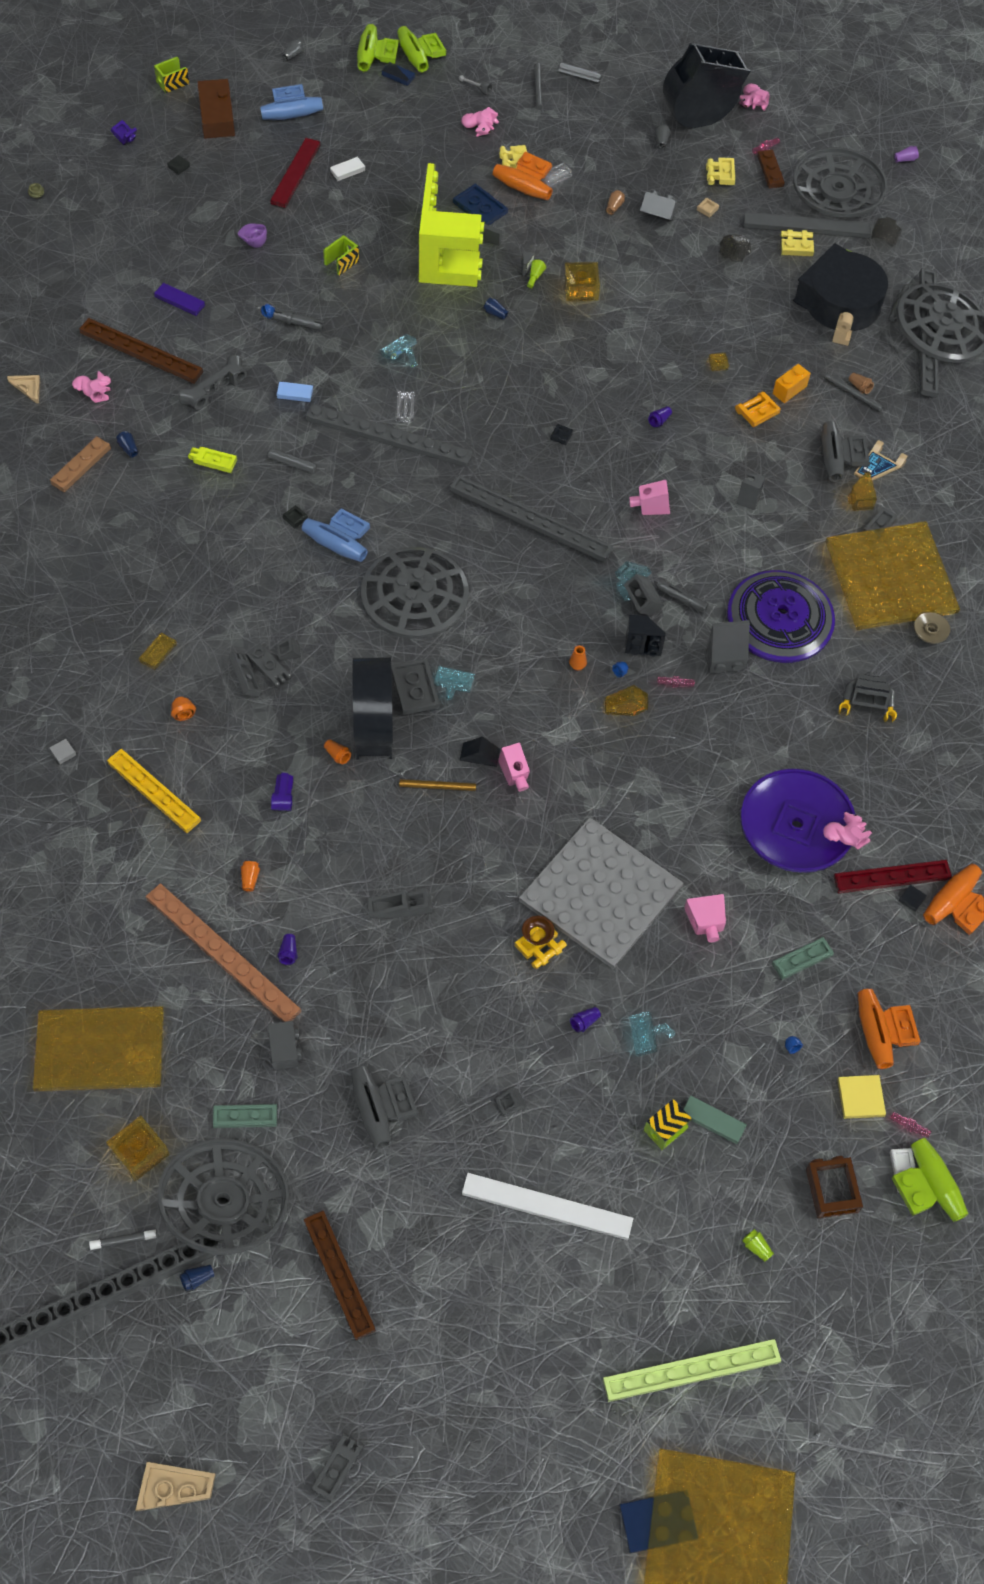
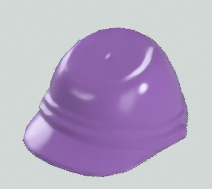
(253, 234)

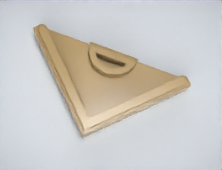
(27, 385)

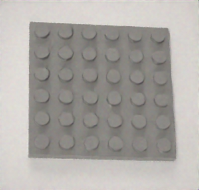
(601, 892)

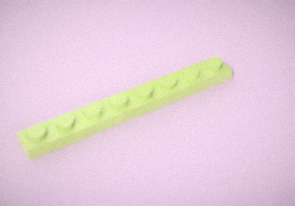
(691, 1370)

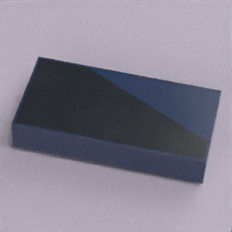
(398, 73)

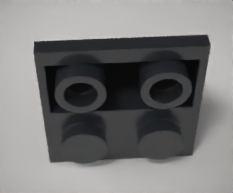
(644, 636)

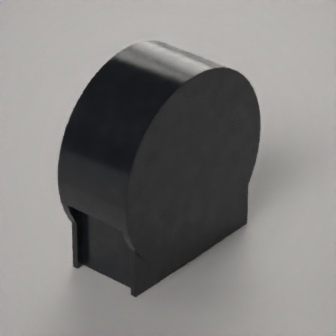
(704, 84)
(841, 284)
(372, 706)

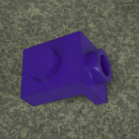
(123, 132)

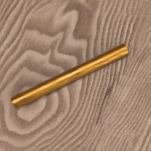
(437, 785)

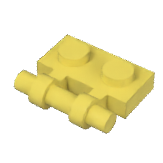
(515, 154)
(725, 172)
(797, 247)

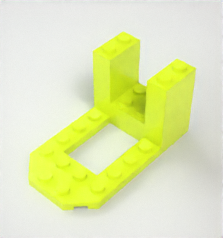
(450, 232)

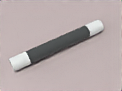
(123, 1239)

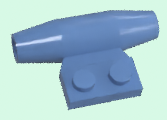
(290, 103)
(340, 534)

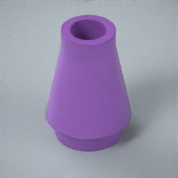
(907, 154)

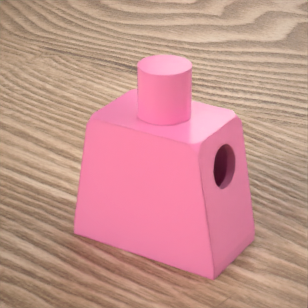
(652, 498)
(514, 766)
(707, 915)

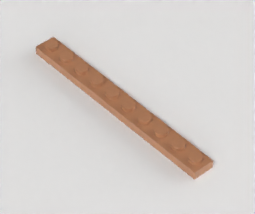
(223, 954)

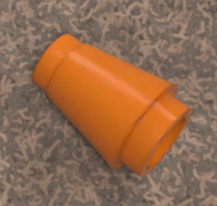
(578, 658)
(337, 751)
(249, 875)

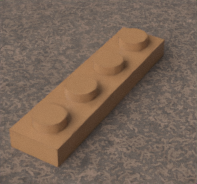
(80, 464)

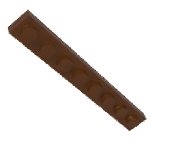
(141, 350)

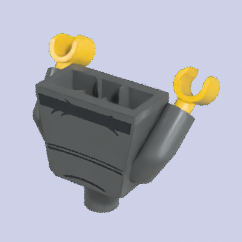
(870, 692)

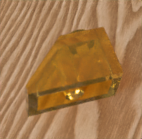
(863, 494)
(627, 702)

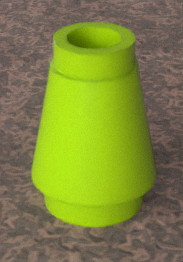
(757, 1244)

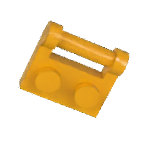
(760, 412)

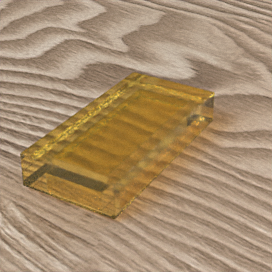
(157, 651)

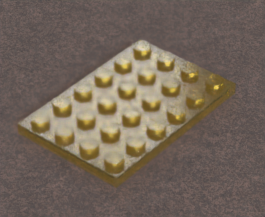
(99, 1048)

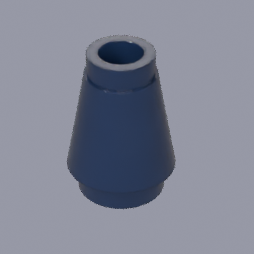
(494, 308)
(127, 443)
(196, 1277)

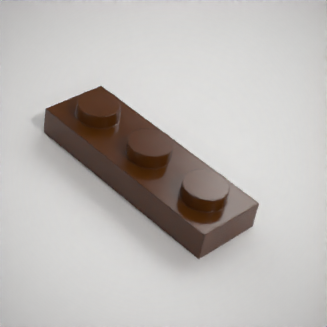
(770, 169)

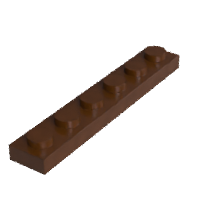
(339, 1275)

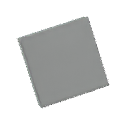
(62, 751)

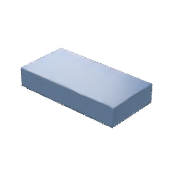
(295, 391)

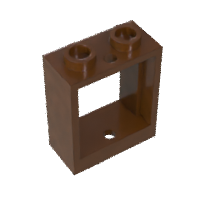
(834, 1208)

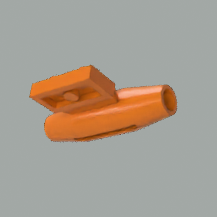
(526, 176)
(959, 900)
(885, 1028)

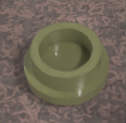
(35, 190)

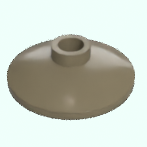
(935, 623)

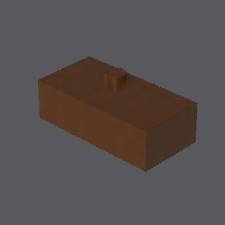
(216, 108)

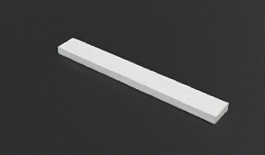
(547, 1206)

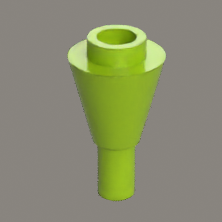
(537, 269)

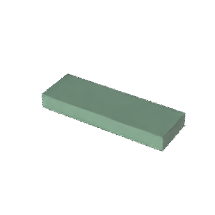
(802, 958)
(245, 1116)
(714, 1120)

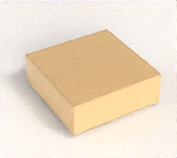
(707, 207)

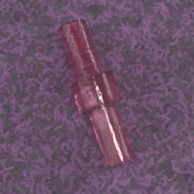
(766, 145)
(675, 681)
(910, 1125)

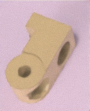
(843, 329)

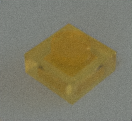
(718, 361)

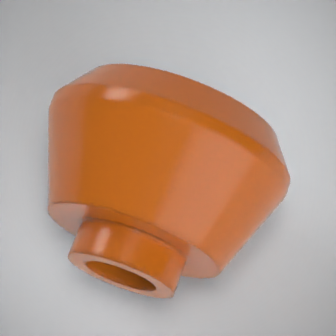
(182, 709)

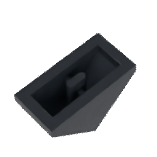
(480, 752)

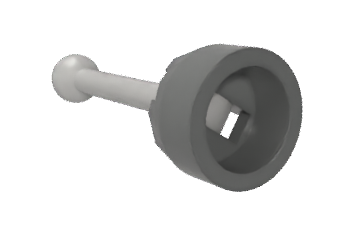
(485, 87)

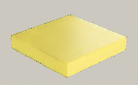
(861, 1096)

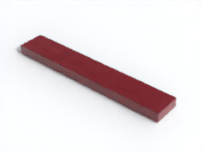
(295, 172)
(892, 876)

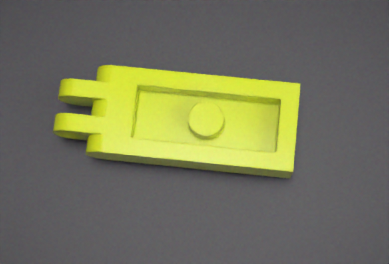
(213, 459)

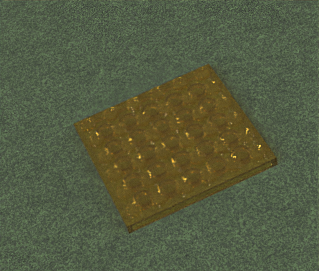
(891, 575)
(718, 1522)

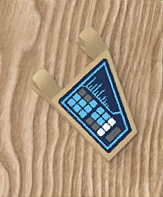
(879, 464)

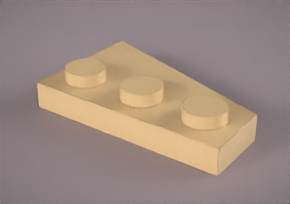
(172, 1486)

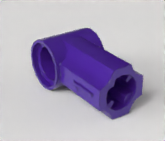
(282, 797)

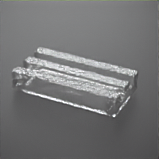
(558, 175)
(406, 396)

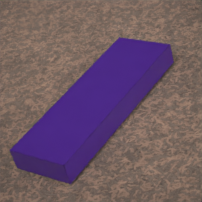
(179, 299)

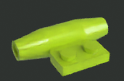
(371, 48)
(418, 49)
(929, 1184)

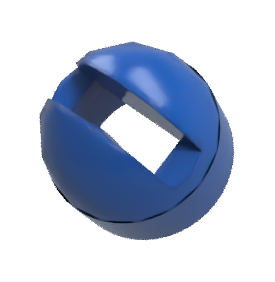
(267, 311)
(620, 669)
(793, 1044)

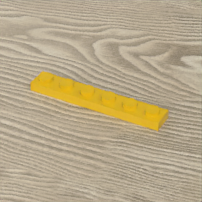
(154, 790)

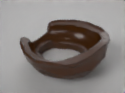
(538, 921)

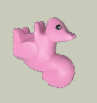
(754, 97)
(482, 119)
(93, 388)
(851, 834)

